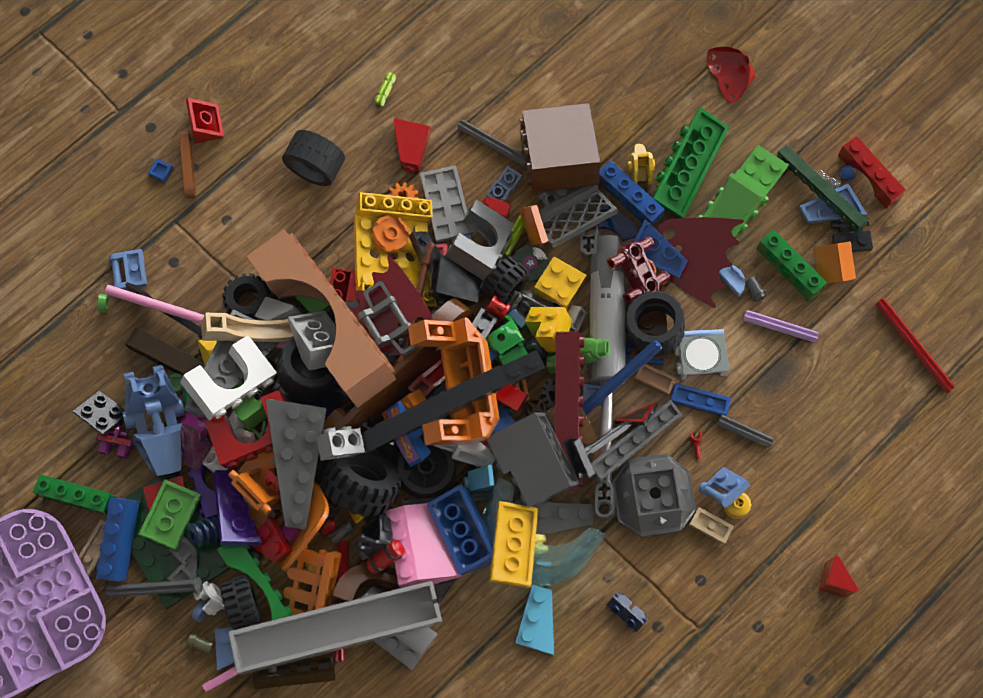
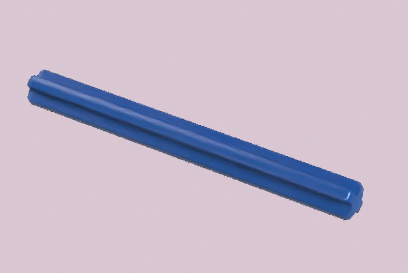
(621, 376)

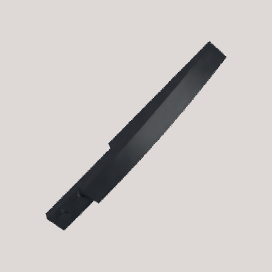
(451, 401)

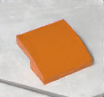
(533, 225)

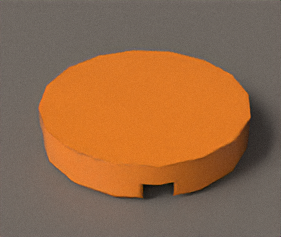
(390, 233)

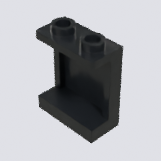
(453, 281)

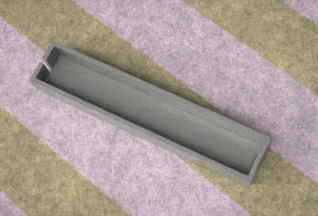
(334, 627)

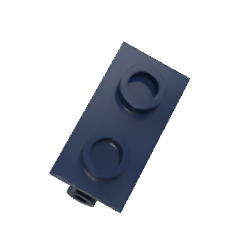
(633, 618)

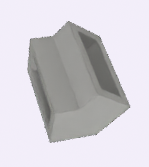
(577, 315)

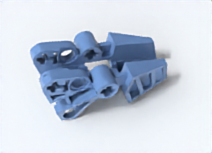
(163, 446)

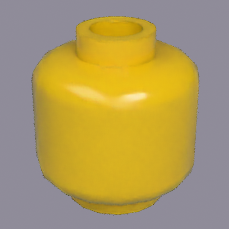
(736, 511)

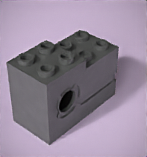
(534, 458)

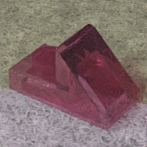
(194, 449)

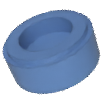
(198, 613)

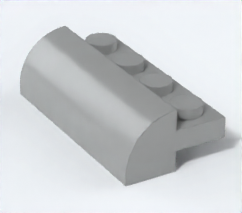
(407, 646)

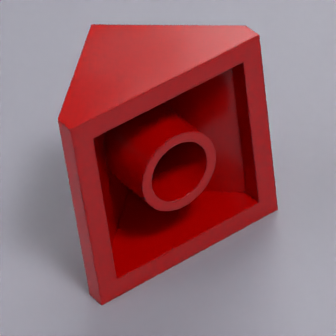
(204, 120)
(837, 579)

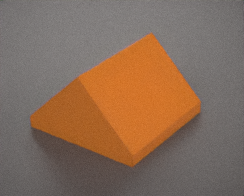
(835, 262)

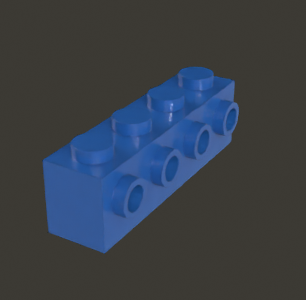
(117, 539)

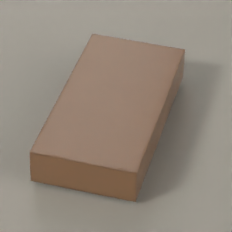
(655, 379)

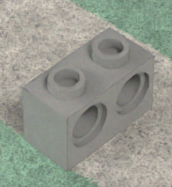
(340, 443)

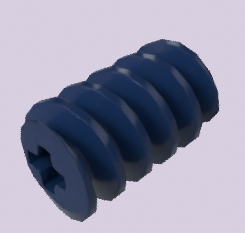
(203, 531)

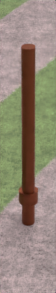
(426, 262)

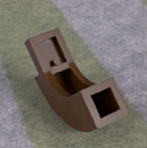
(361, 577)

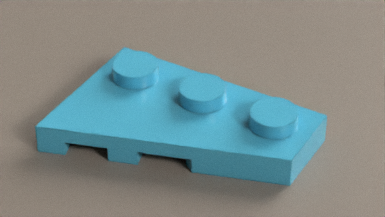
(537, 622)

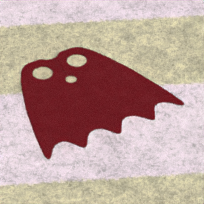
(704, 247)
(407, 299)

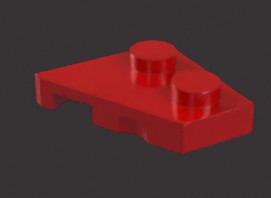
(273, 541)

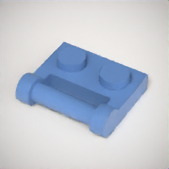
(134, 268)
(726, 481)

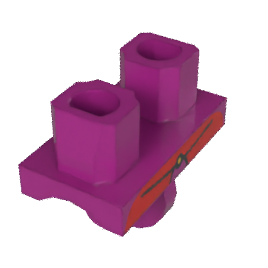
(123, 445)

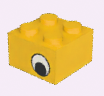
(559, 283)

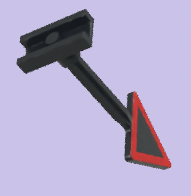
(580, 455)

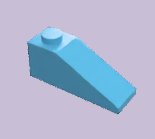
(480, 479)

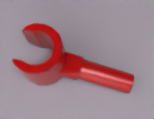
(696, 441)

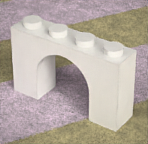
(214, 399)

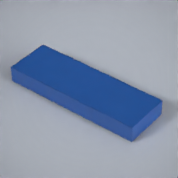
(700, 400)

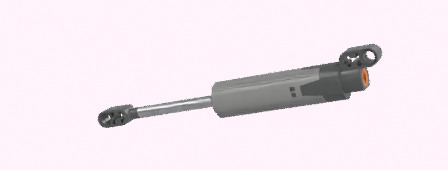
(609, 324)

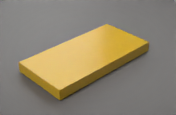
(514, 544)

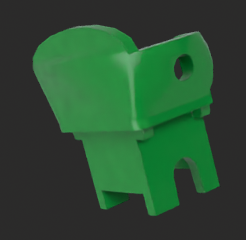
(509, 345)

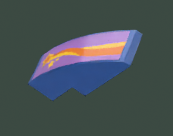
(411, 445)

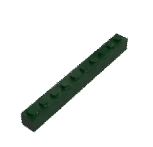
(822, 189)

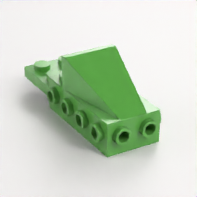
(747, 189)

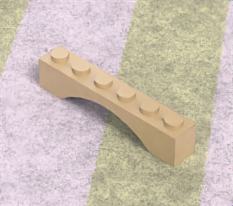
(230, 328)

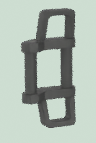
(374, 311)

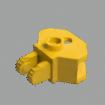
(641, 165)

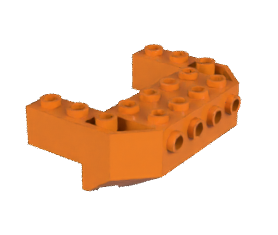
(463, 357)

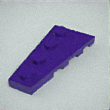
(232, 513)

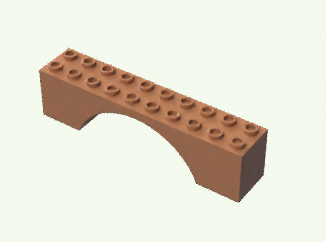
(355, 356)

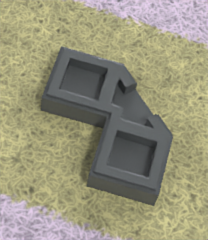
(188, 556)

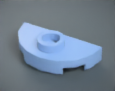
(733, 279)

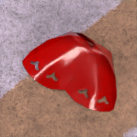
(732, 71)

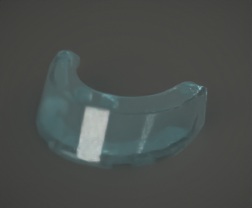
(550, 563)

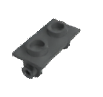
(530, 300)

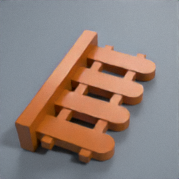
(321, 580)

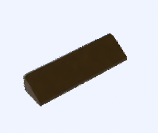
(296, 673)

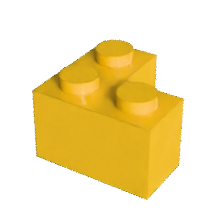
(545, 322)

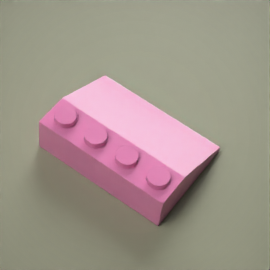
(425, 550)

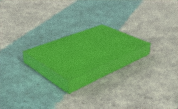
(170, 515)

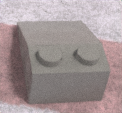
(314, 337)

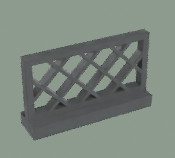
(569, 207)

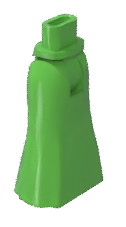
(592, 351)

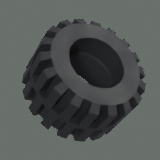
(507, 278)
(239, 287)
(240, 602)

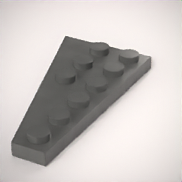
(223, 368)
(296, 455)

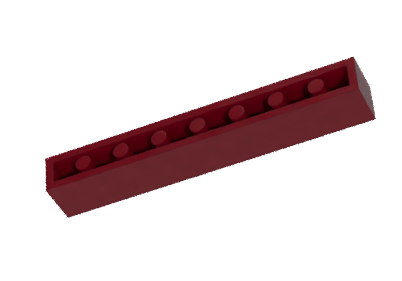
(568, 390)

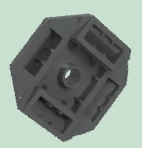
(648, 515)

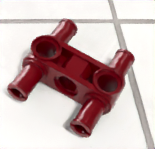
(638, 269)

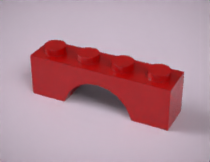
(884, 184)

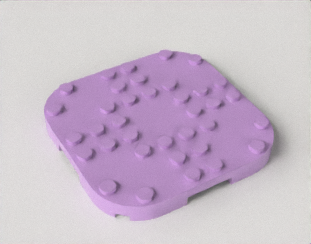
(45, 602)

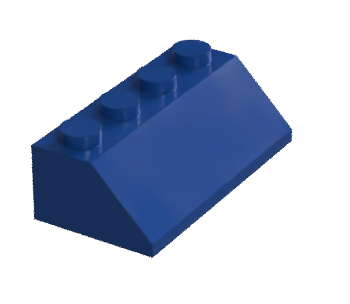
(462, 529)

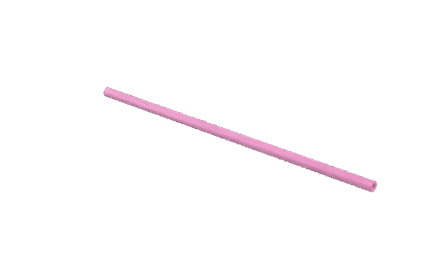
(161, 306)

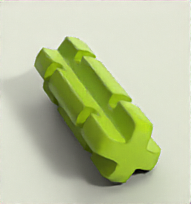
(385, 89)

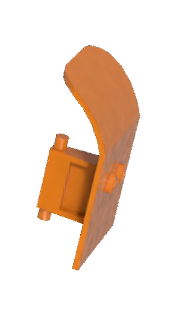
(261, 500)

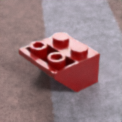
(344, 284)

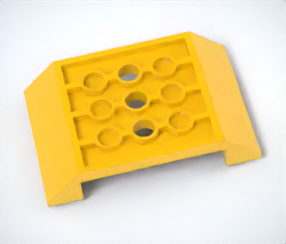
(369, 209)

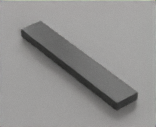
(635, 440)

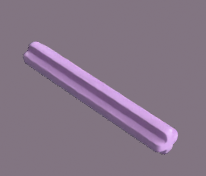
(780, 326)

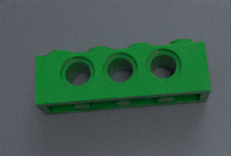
(791, 265)
(72, 494)

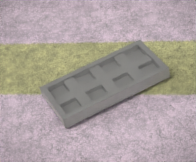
(448, 203)

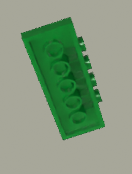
(689, 162)

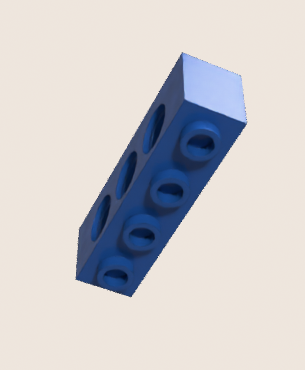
(630, 194)

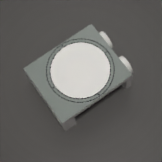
(702, 355)

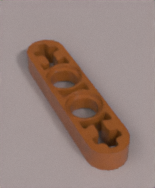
(187, 164)

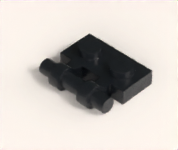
(859, 241)

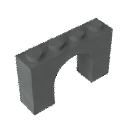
(493, 228)

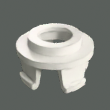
(213, 592)

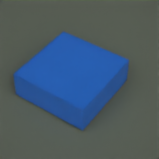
(160, 170)

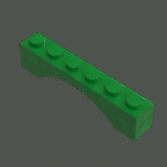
(240, 560)

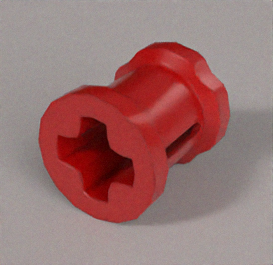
(504, 308)

